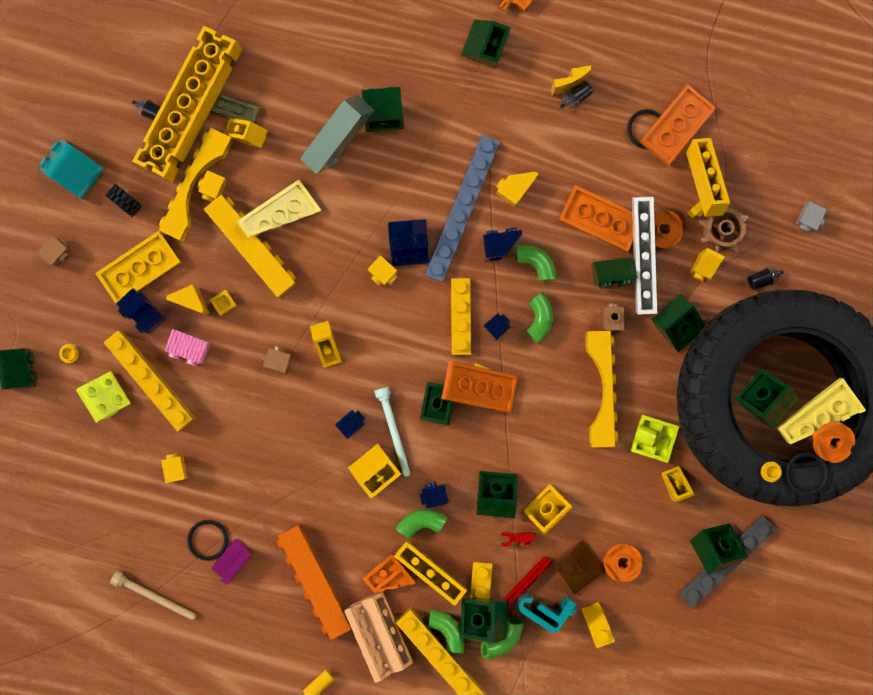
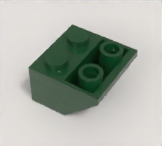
(486, 42)
(387, 107)
(614, 272)

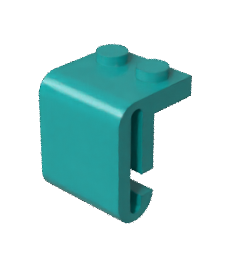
(70, 168)
(564, 610)

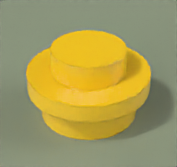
(69, 353)
(771, 471)

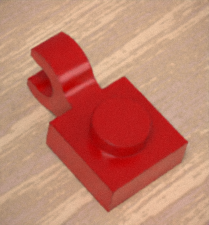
(523, 538)

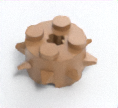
(733, 223)

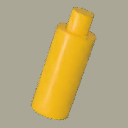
(319, 683)

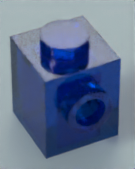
(497, 326)
(351, 423)
(434, 495)

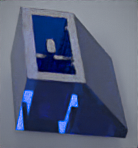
(408, 242)
(498, 245)

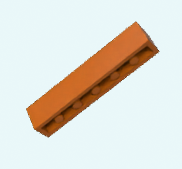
(315, 582)

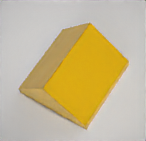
(190, 298)
(547, 509)

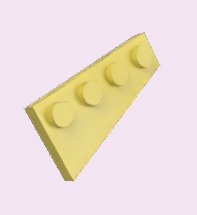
(283, 208)
(831, 405)

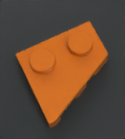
(388, 575)

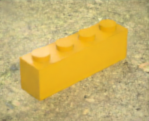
(708, 177)
(430, 572)

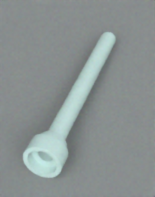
(383, 396)

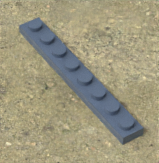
(462, 208)

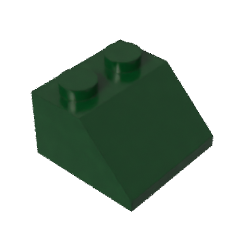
(679, 322)
(17, 369)
(767, 398)
(497, 494)
(718, 548)
(483, 619)

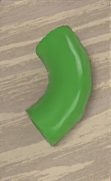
(538, 259)
(543, 318)
(421, 519)
(449, 628)
(514, 629)

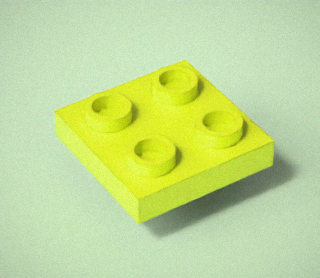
(103, 397)
(654, 438)

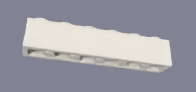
(644, 255)

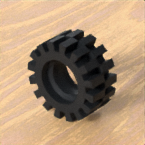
(123, 200)

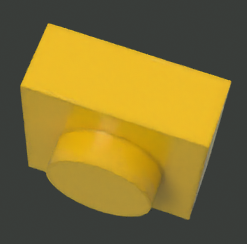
(696, 210)
(223, 302)

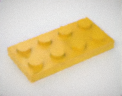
(138, 266)

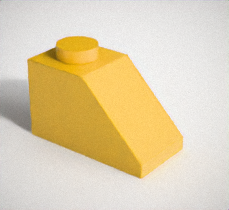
(246, 132)
(515, 186)
(706, 264)
(325, 344)
(597, 625)

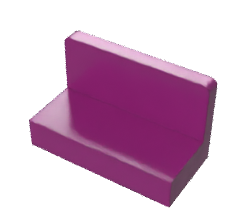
(232, 561)

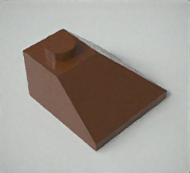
(578, 567)

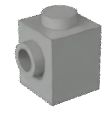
(811, 217)

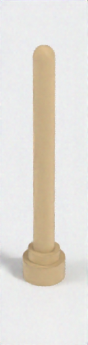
(119, 579)

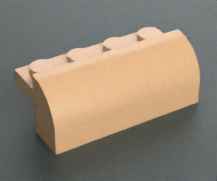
(378, 636)

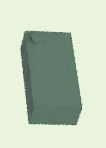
(337, 134)

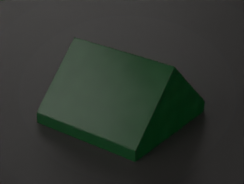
(434, 408)

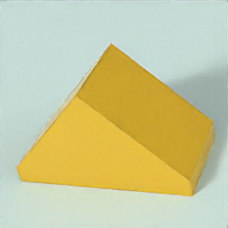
(677, 484)

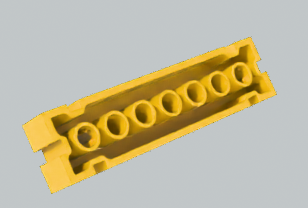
(188, 104)

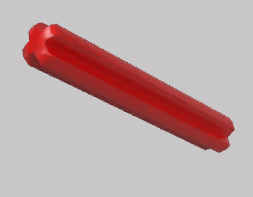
(527, 581)

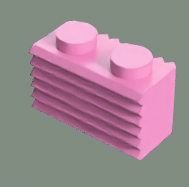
(188, 347)

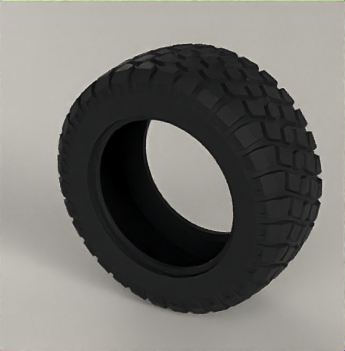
(708, 378)

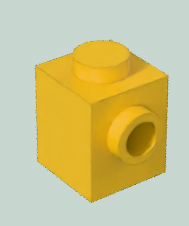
(211, 186)
(382, 272)
(174, 468)

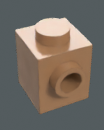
(55, 251)
(613, 318)
(276, 359)

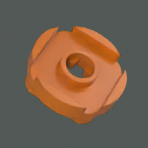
(674, 229)
(823, 437)
(620, 573)

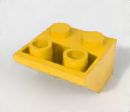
(374, 471)

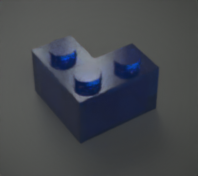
(140, 309)

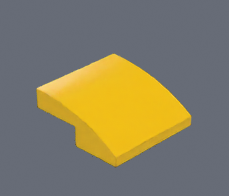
(576, 76)

